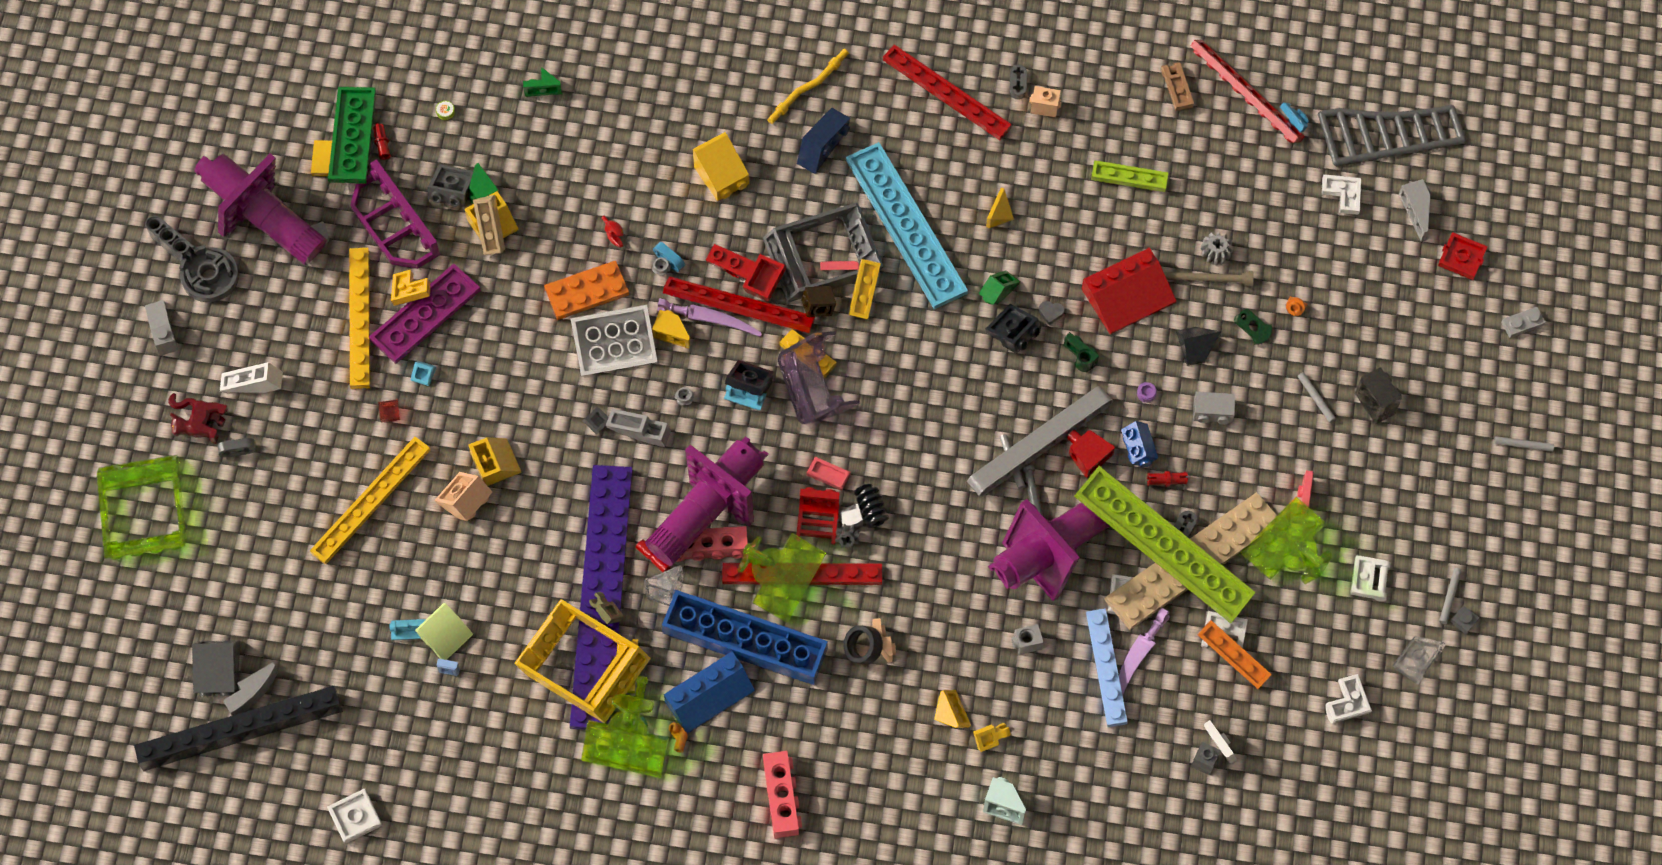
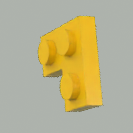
(406, 290)

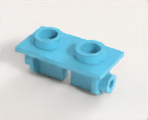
(744, 398)
(405, 629)

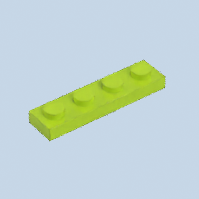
(1129, 176)

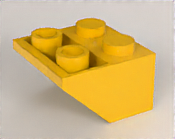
(506, 219)
(494, 459)

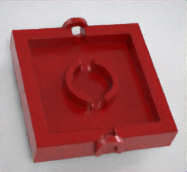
(1462, 256)

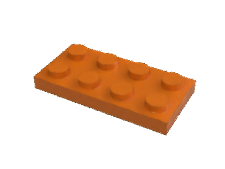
(586, 290)

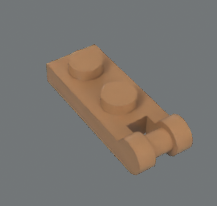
(1177, 86)

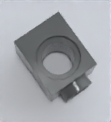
(1205, 758)

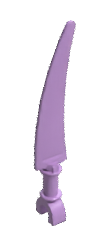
(708, 315)
(1140, 649)

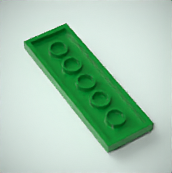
(352, 135)

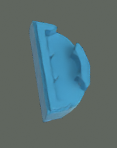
(1296, 118)

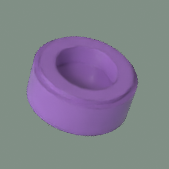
(1146, 392)

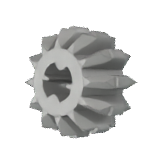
(1210, 246)

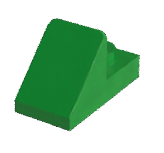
(547, 86)

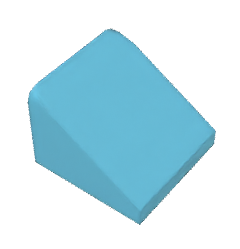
(423, 373)

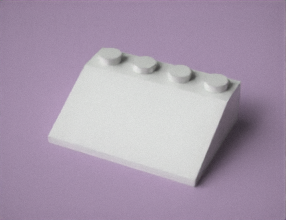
(613, 340)

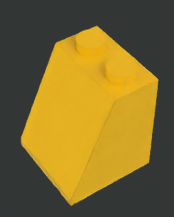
(720, 167)

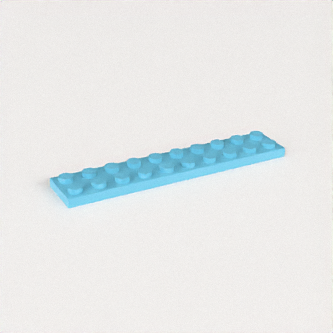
(906, 225)

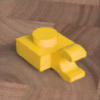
(988, 736)

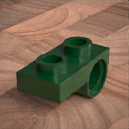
(1081, 350)

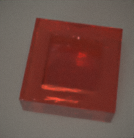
(389, 411)

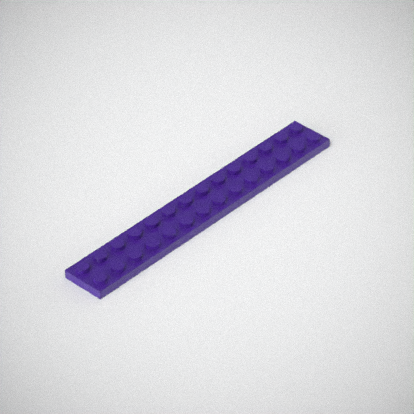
(601, 573)

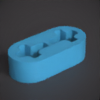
(673, 259)

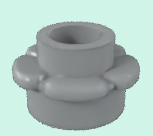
(661, 262)
(684, 391)

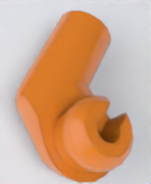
(680, 735)

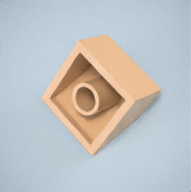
(464, 496)

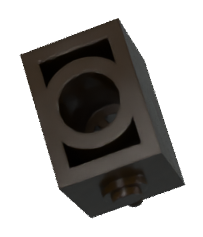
(818, 301)

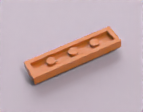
(1234, 654)

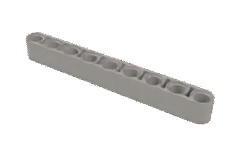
(1039, 441)

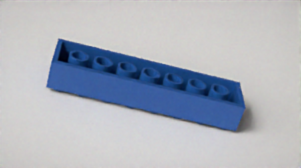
(746, 636)

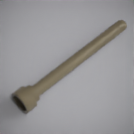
(1245, 278)

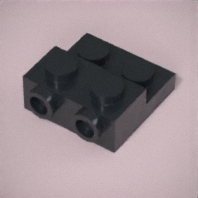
(1014, 328)
(749, 378)

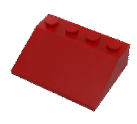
(1128, 291)

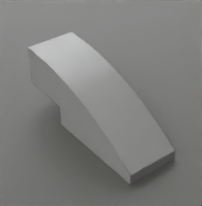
(639, 427)
(251, 690)

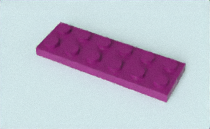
(425, 315)

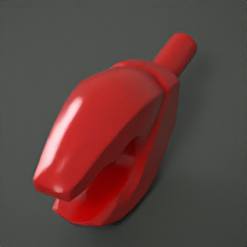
(613, 231)

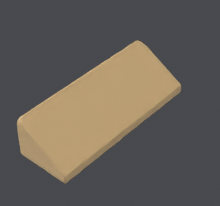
(489, 225)

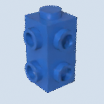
(1139, 444)

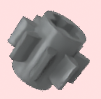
(847, 530)

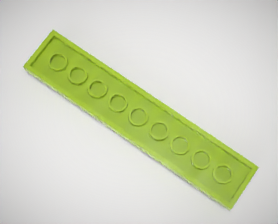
(1164, 544)

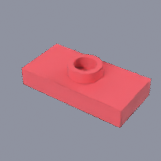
(1304, 491)

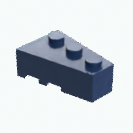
(822, 140)

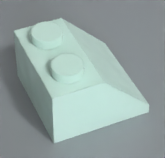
(1004, 801)

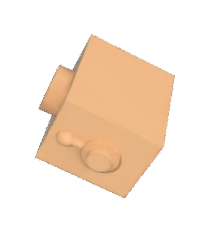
(1045, 101)

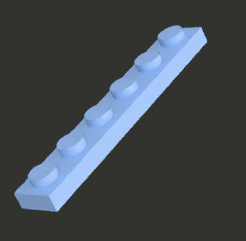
(1106, 668)

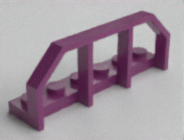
(407, 213)

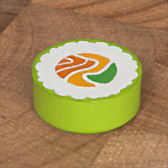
(445, 110)

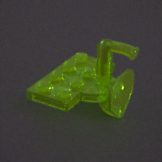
(1286, 540)
(786, 573)
(625, 744)

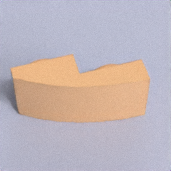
(889, 648)

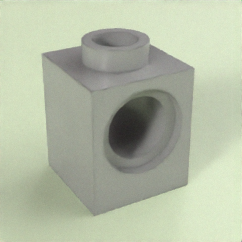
(1032, 632)

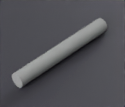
(1316, 397)
(1524, 443)
(1017, 476)
(1450, 595)

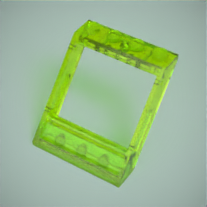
(133, 475)

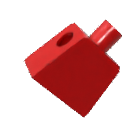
(1089, 451)

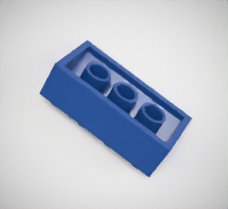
(709, 692)

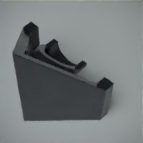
(1196, 343)

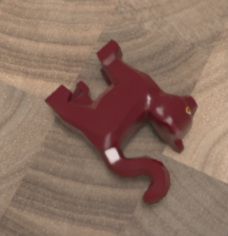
(200, 417)

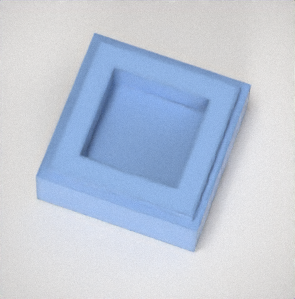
(448, 667)

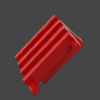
(820, 504)

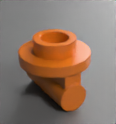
(1295, 306)

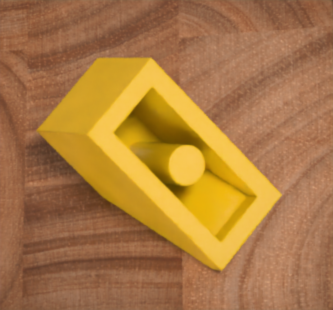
(670, 329)

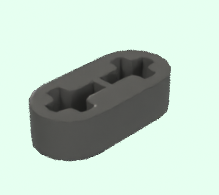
(1014, 81)
(236, 447)
(1187, 530)

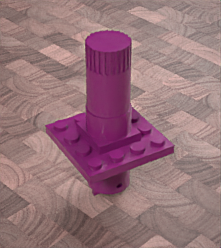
(251, 199)
(714, 489)
(1044, 548)

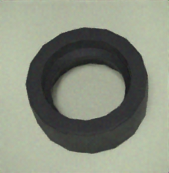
(850, 644)

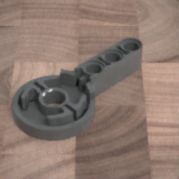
(195, 263)

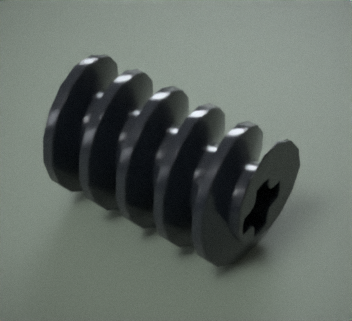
(870, 505)

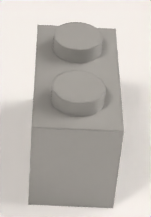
(1213, 407)

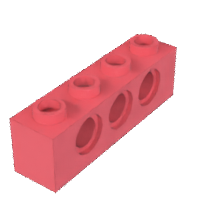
(717, 537)
(781, 825)

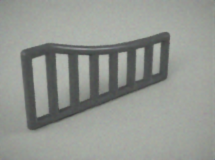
(1389, 150)

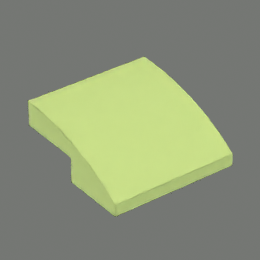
(444, 632)

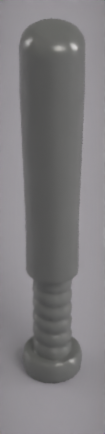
(1033, 490)

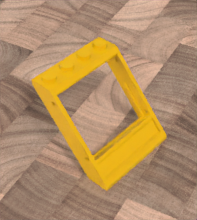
(615, 680)

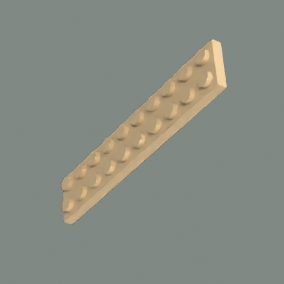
(1221, 540)

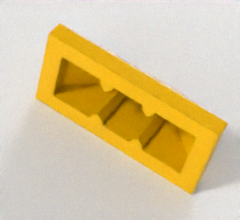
(1000, 211)
(951, 710)

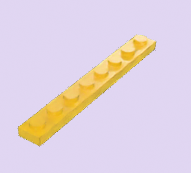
(359, 317)
(370, 500)

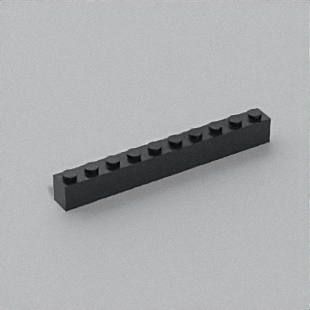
(238, 728)

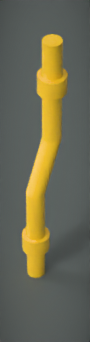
(834, 64)

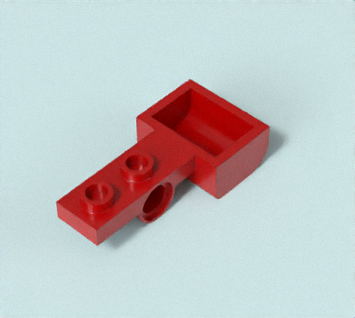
(760, 276)

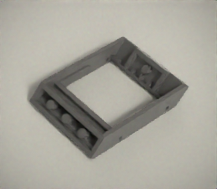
(783, 249)

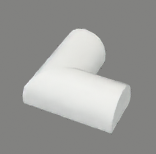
(1354, 701)

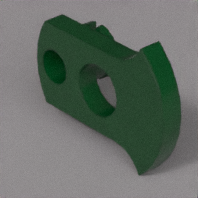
(1263, 331)

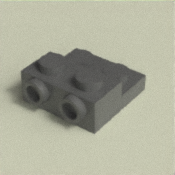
(450, 185)

